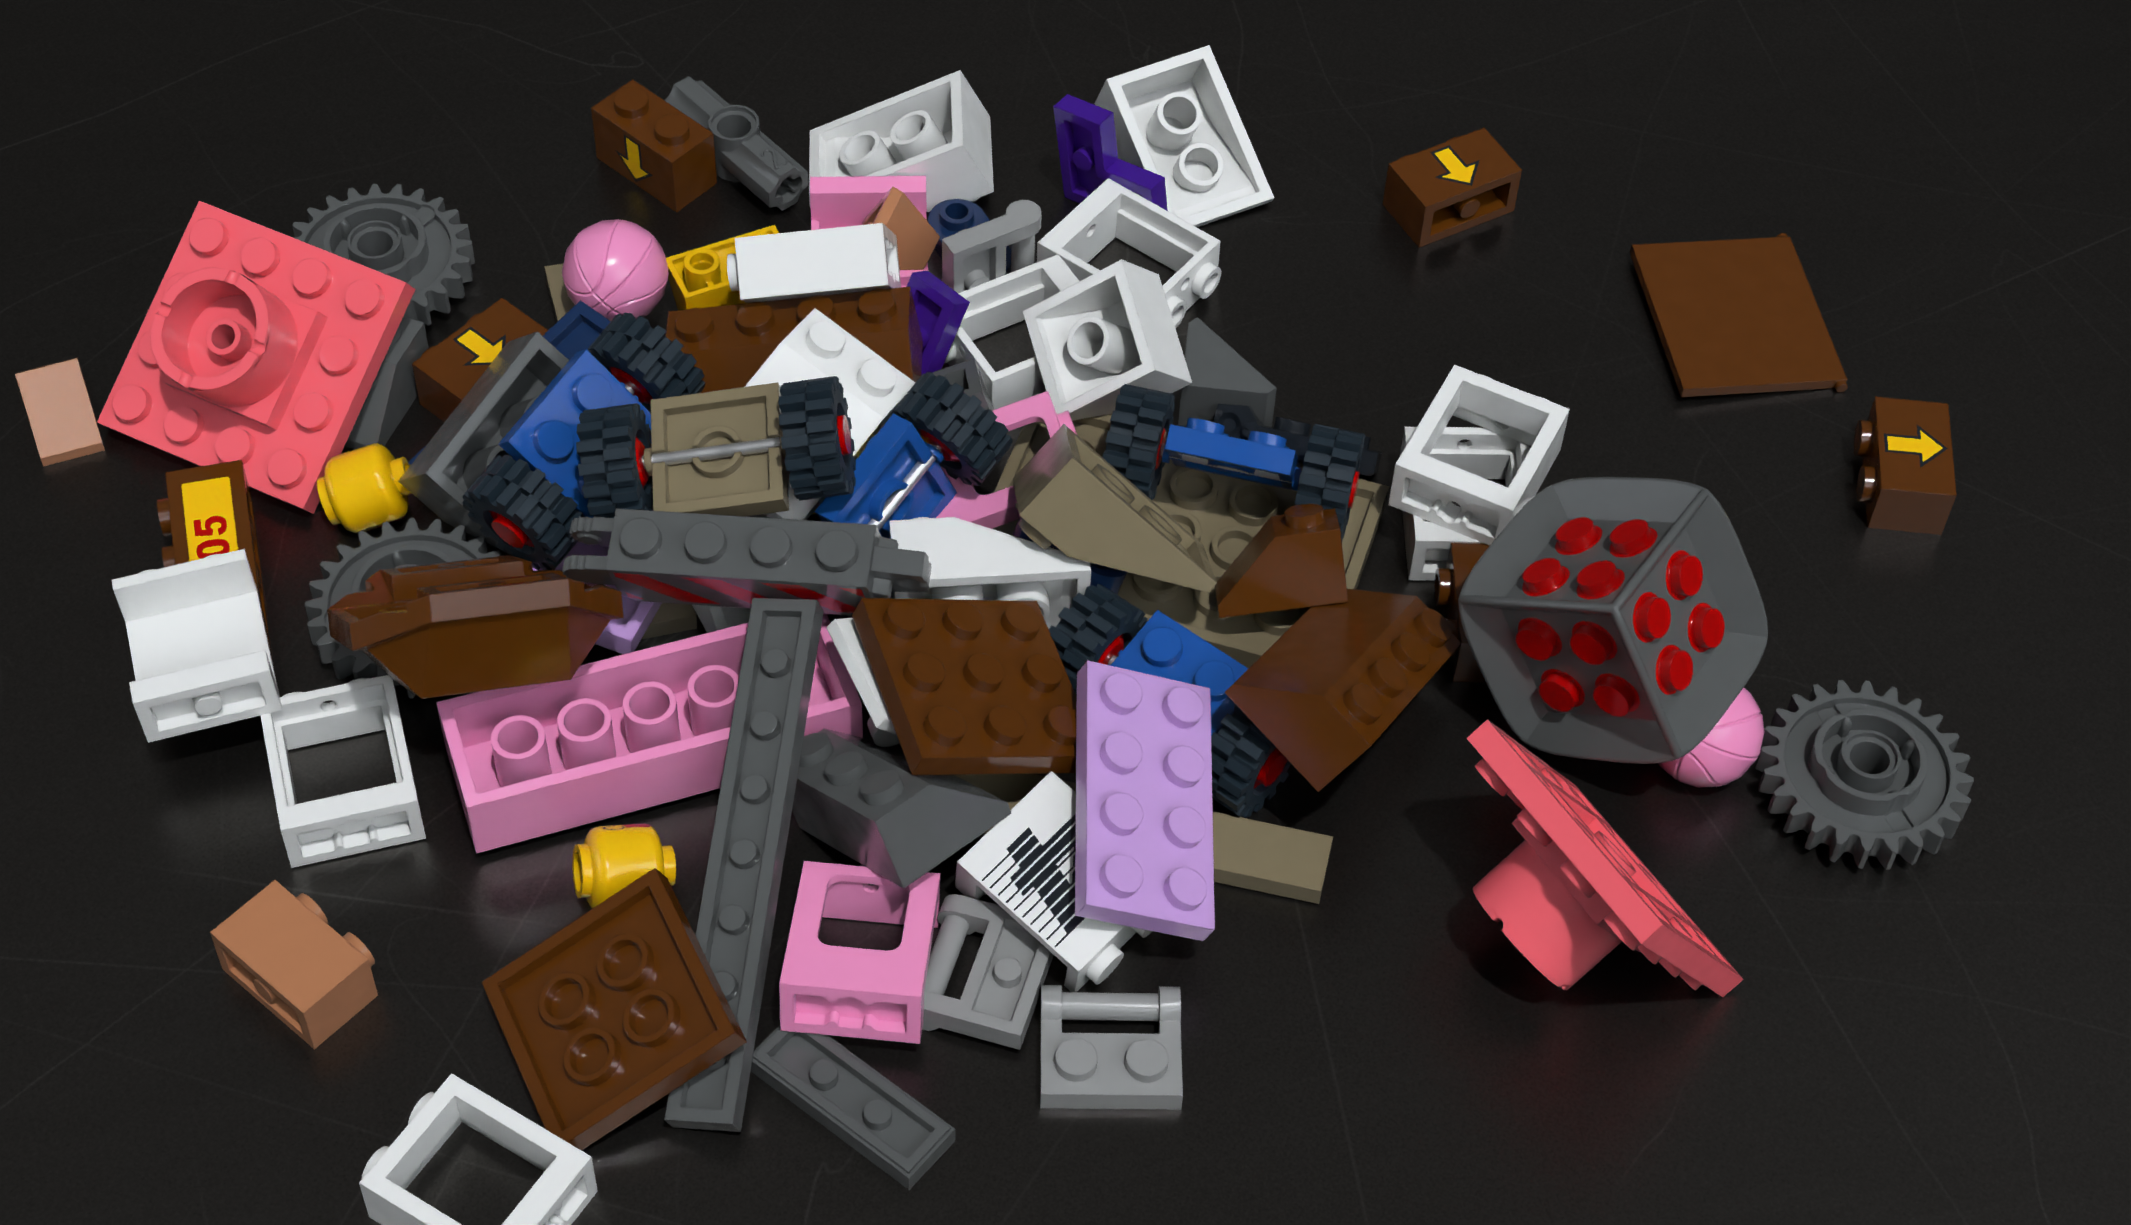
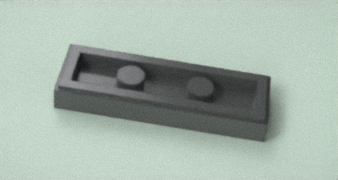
(854, 1102)

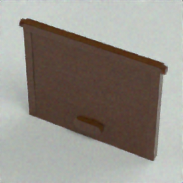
(1737, 316)

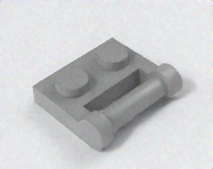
(980, 251)
(1002, 980)
(1110, 1067)

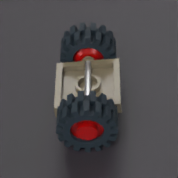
(719, 450)

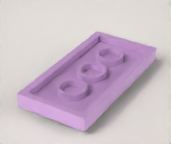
(1144, 802)

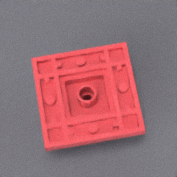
(256, 354)
(1577, 884)

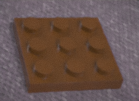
(971, 685)
(613, 1012)

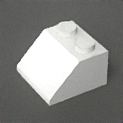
(1106, 336)

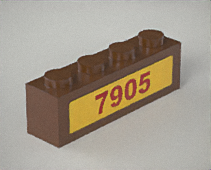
(208, 515)

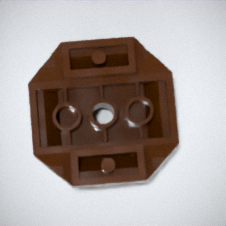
(474, 624)

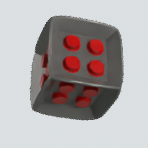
(1615, 618)

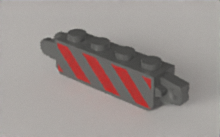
(743, 558)

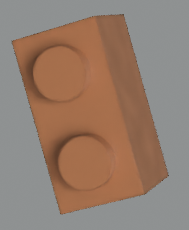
(296, 962)

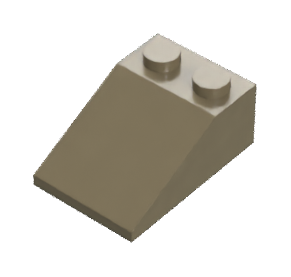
(1100, 517)

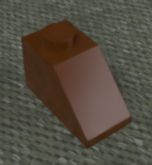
(1287, 565)

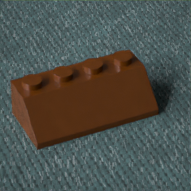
(739, 338)
(1342, 678)

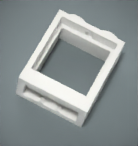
(1145, 226)
(814, 263)
(1000, 305)
(1484, 455)
(1429, 485)
(352, 820)
(553, 1200)

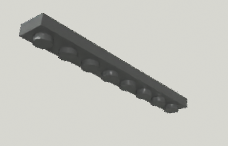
(751, 842)

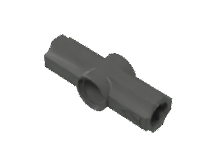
(740, 146)

